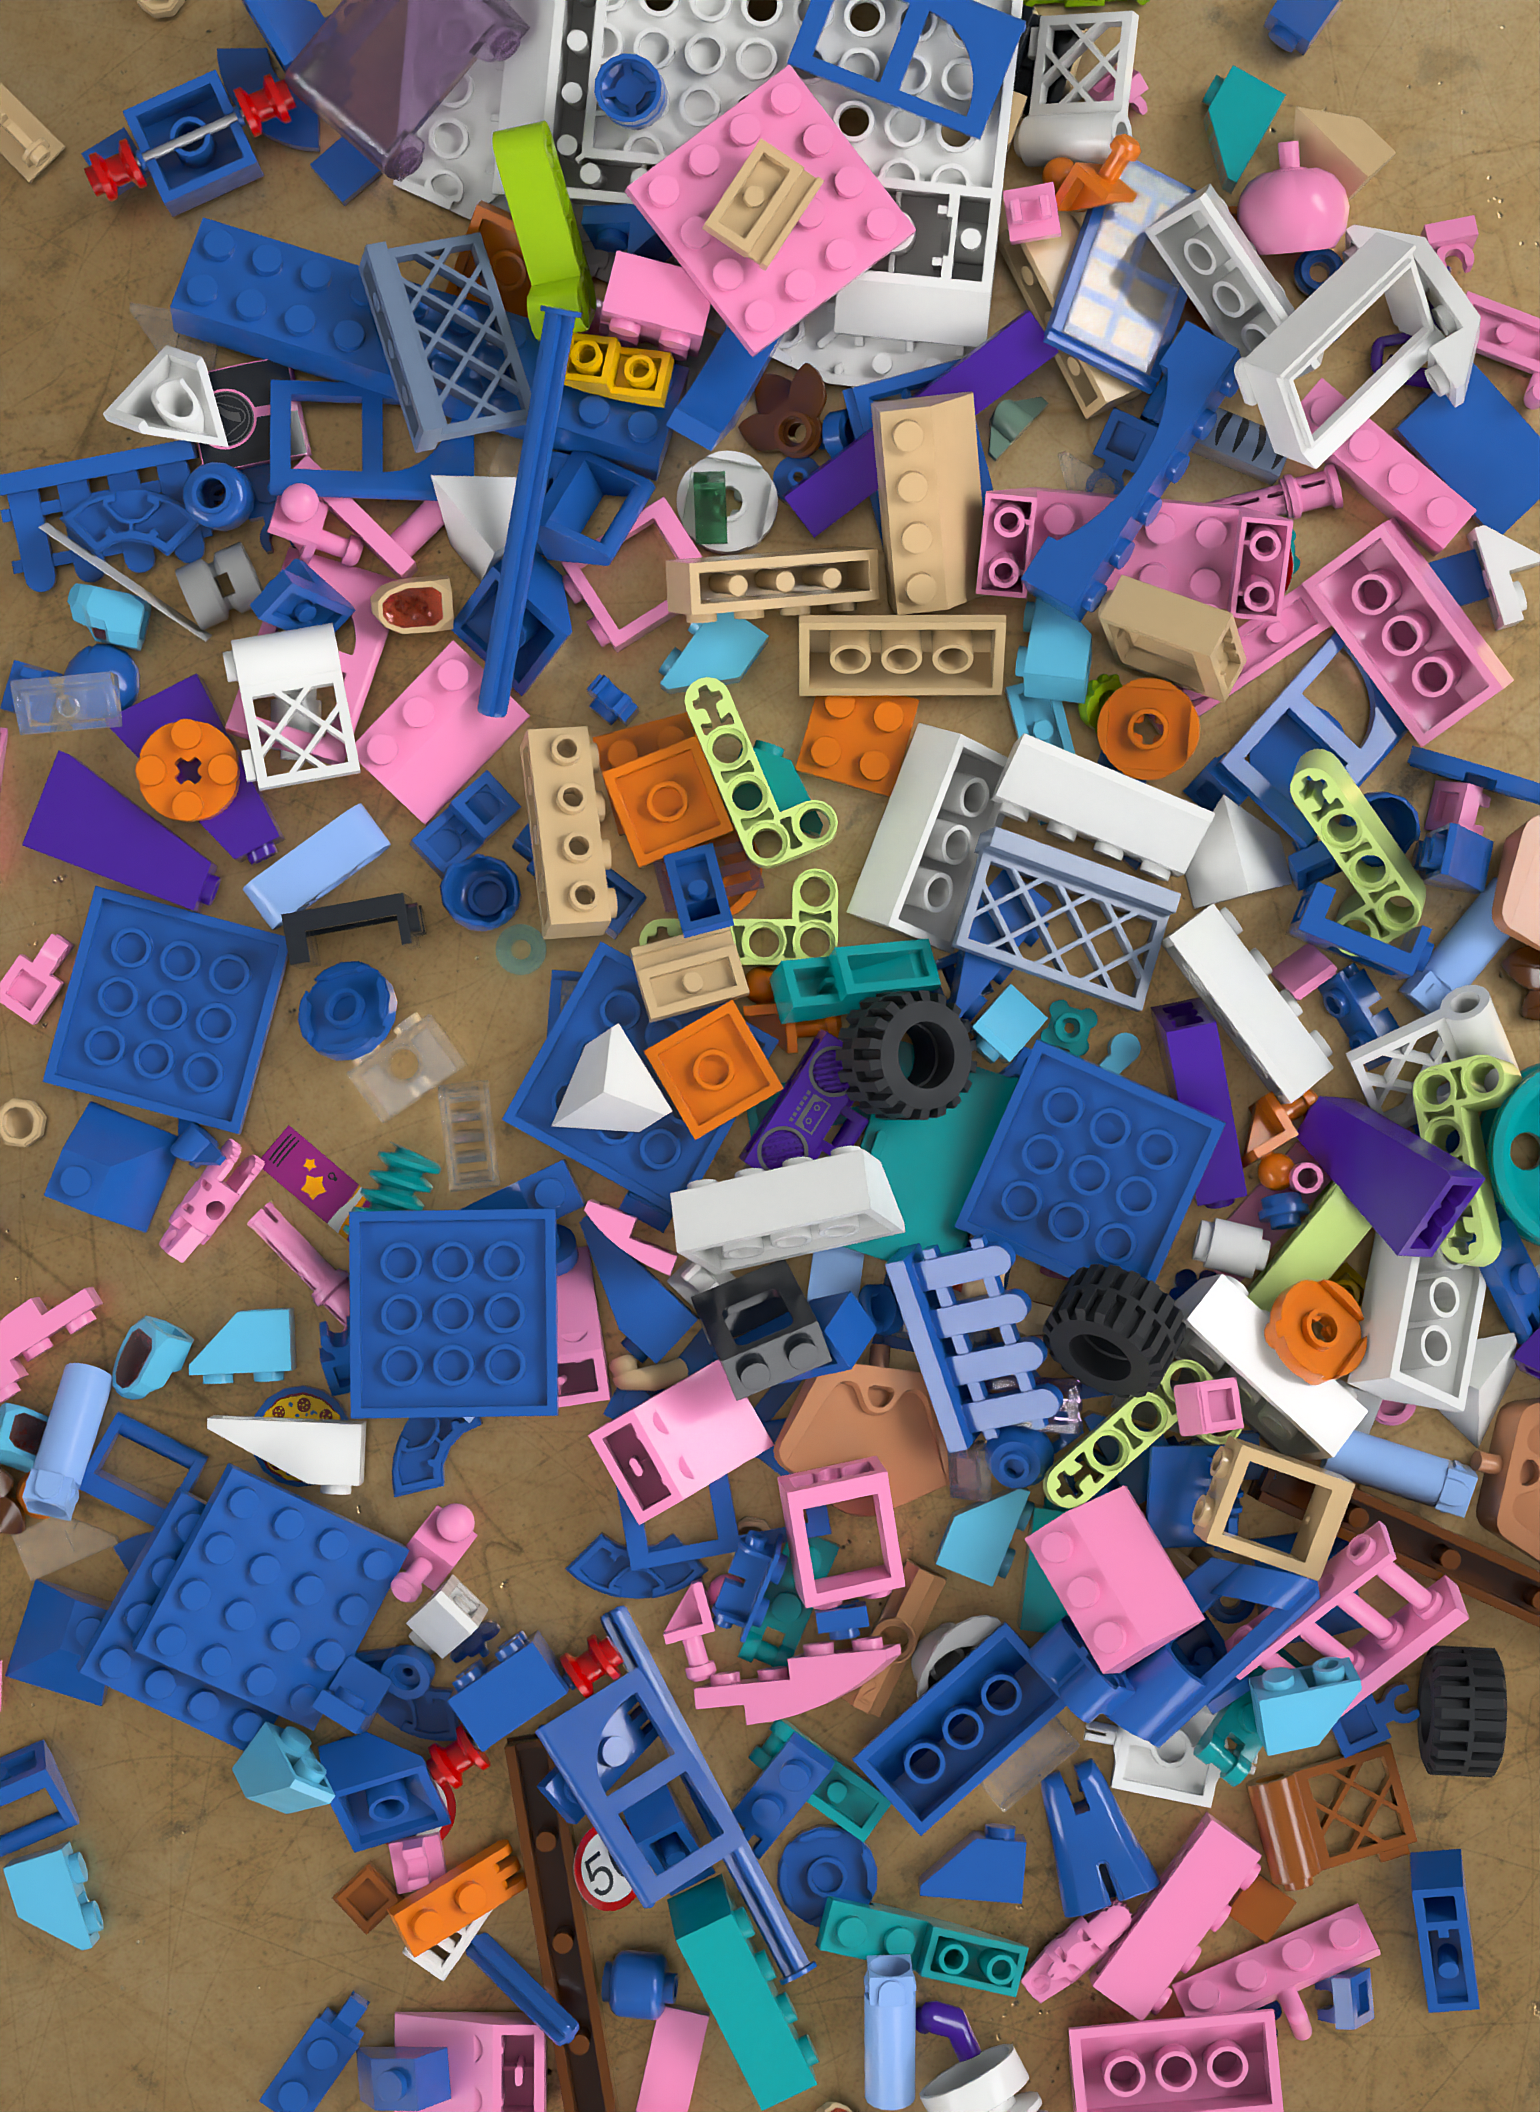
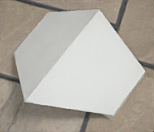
(171, 400)
(476, 517)
(1235, 858)
(611, 1088)
(1489, 1379)

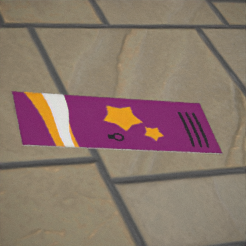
(313, 1179)

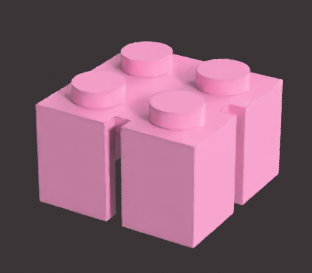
(654, 306)

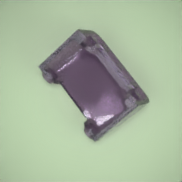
(391, 63)

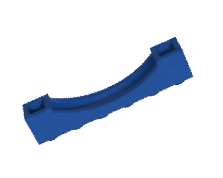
(1075, 568)

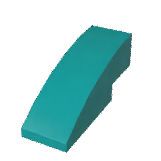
(838, 982)

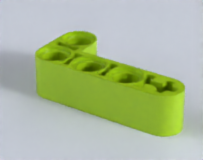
(544, 224)

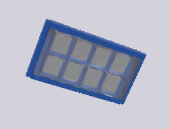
(1118, 292)

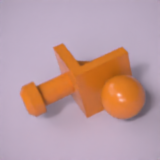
(1090, 184)
(766, 1017)
(1270, 1130)

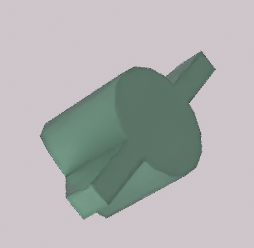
(1010, 422)

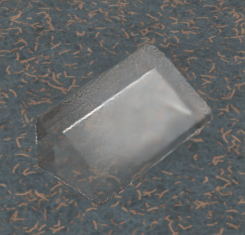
(67, 703)
(1030, 1764)

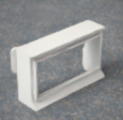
(1269, 370)

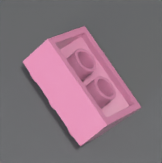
(435, 735)
(1114, 1580)

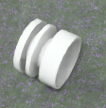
(982, 2085)

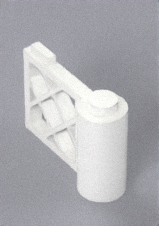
(1072, 127)
(285, 665)
(1465, 1028)

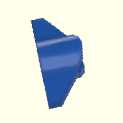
(196, 1145)

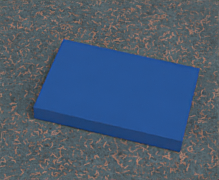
(1478, 450)

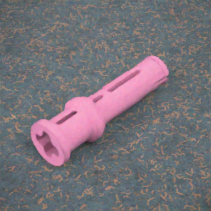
(1293, 494)
(328, 1285)

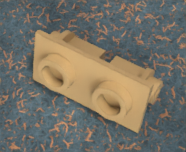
(24, 138)

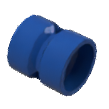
(631, 91)

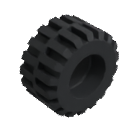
(940, 1051)
(1114, 1330)
(1462, 1711)

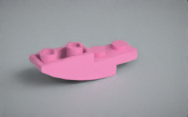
(28, 1333)
(812, 1680)

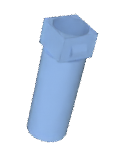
(1458, 955)
(67, 1441)
(1405, 1472)
(889, 2031)

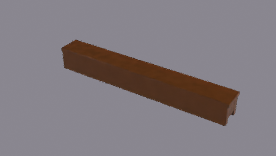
(1419, 1545)
(561, 1930)

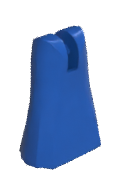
(1093, 1844)

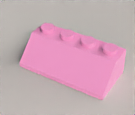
(1407, 631)
(1178, 2064)

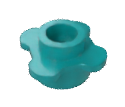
(1082, 1021)

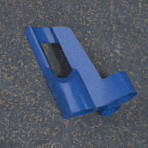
(1159, 1691)

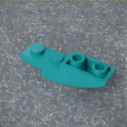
(936, 1946)

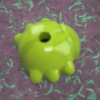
(1097, 694)

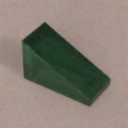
(710, 507)

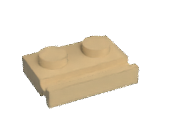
(762, 204)
(688, 973)

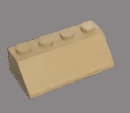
(929, 500)
(901, 655)

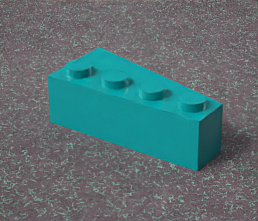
(742, 1993)

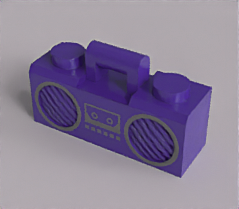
(806, 1111)

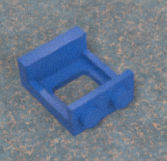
(1313, 928)

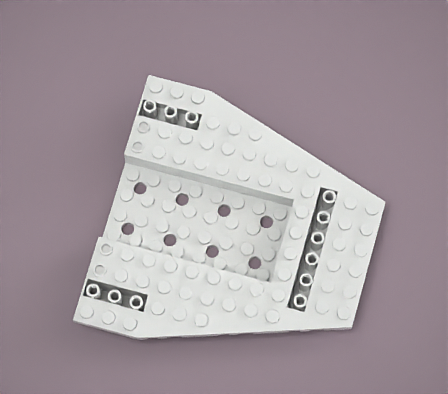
(900, 315)

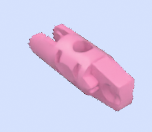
(209, 1202)
(1076, 1950)

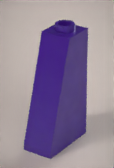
(247, 825)
(110, 835)
(1197, 1077)
(1389, 1174)

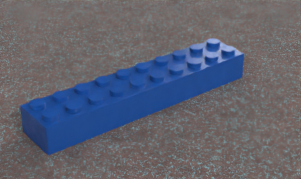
(318, 320)

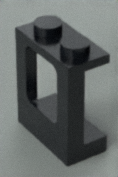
(305, 925)
(749, 1303)

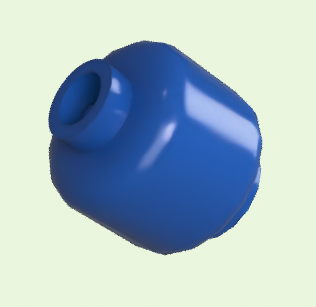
(203, 491)
(638, 1984)

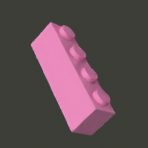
(1391, 476)
(1176, 1918)

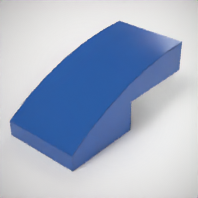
(465, 824)

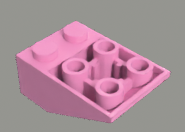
(581, 1347)
(679, 1441)
(492, 2056)

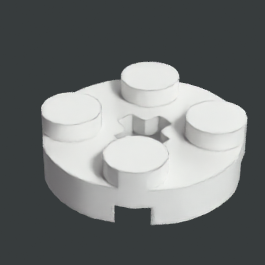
(750, 486)

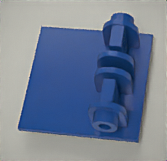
(1175, 1484)

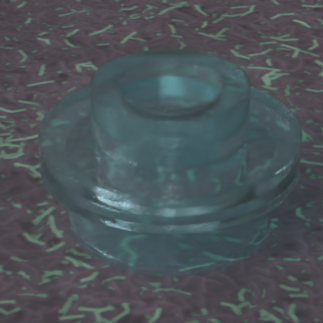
(504, 949)

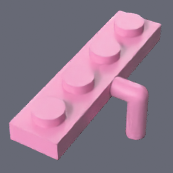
(1510, 339)
(1268, 643)
(1281, 1970)

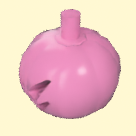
(1293, 207)

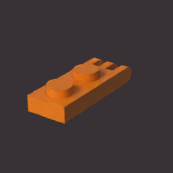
(458, 1898)

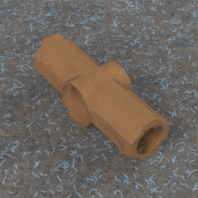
(906, 1608)

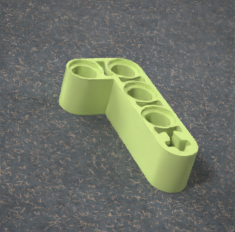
(748, 771)
(1351, 843)
(787, 930)
(1461, 1114)
(1314, 1247)
(1128, 1437)

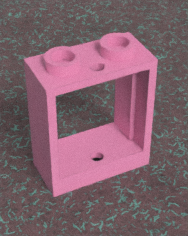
(580, 589)
(830, 1486)

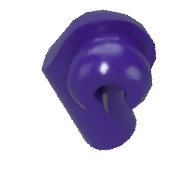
(948, 2022)

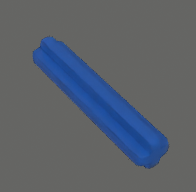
(522, 1989)

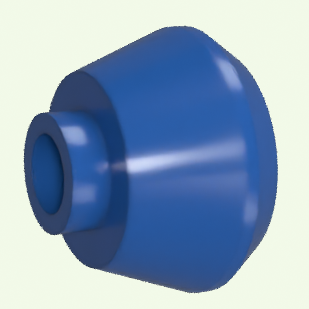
(1019, 1456)

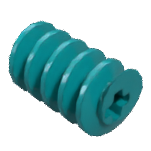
(398, 1182)

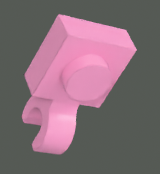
(30, 984)

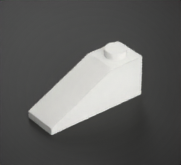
(309, 1449)
(446, 1618)

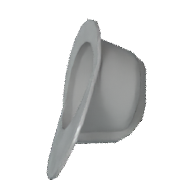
(947, 1647)

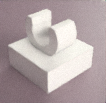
(694, 1279)

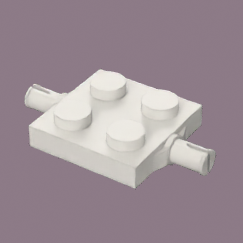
(1164, 1771)

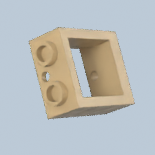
(1172, 637)
(1317, 1527)

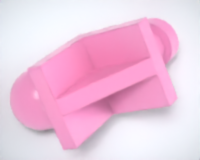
(301, 518)
(434, 1550)
(693, 1620)

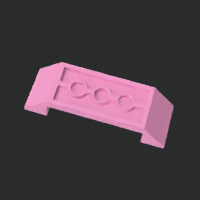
(1191, 548)

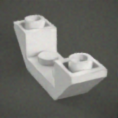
(1452, 357)

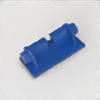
(1348, 999)
(745, 1602)

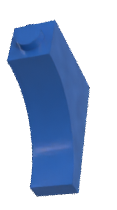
(720, 391)

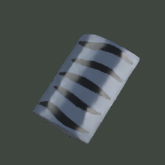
(1241, 447)

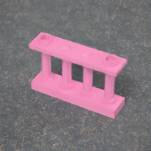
(1391, 1641)

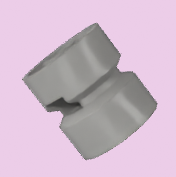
(204, 592)

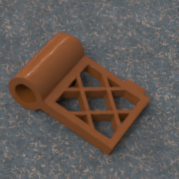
(1291, 1826)

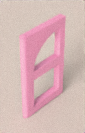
(357, 669)

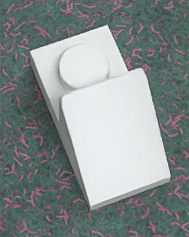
(1498, 559)

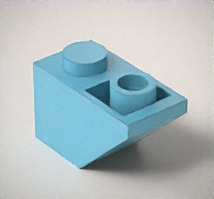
(716, 651)
(1057, 655)
(1006, 1026)
(250, 1343)
(981, 1533)
(1302, 1703)
(282, 1771)
(52, 1894)

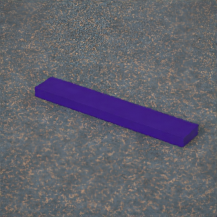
(985, 371)

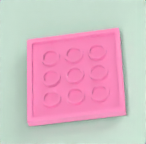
(832, 244)

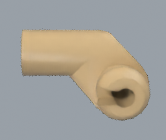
(648, 1378)

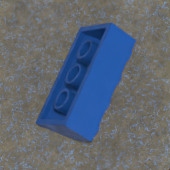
(961, 1729)

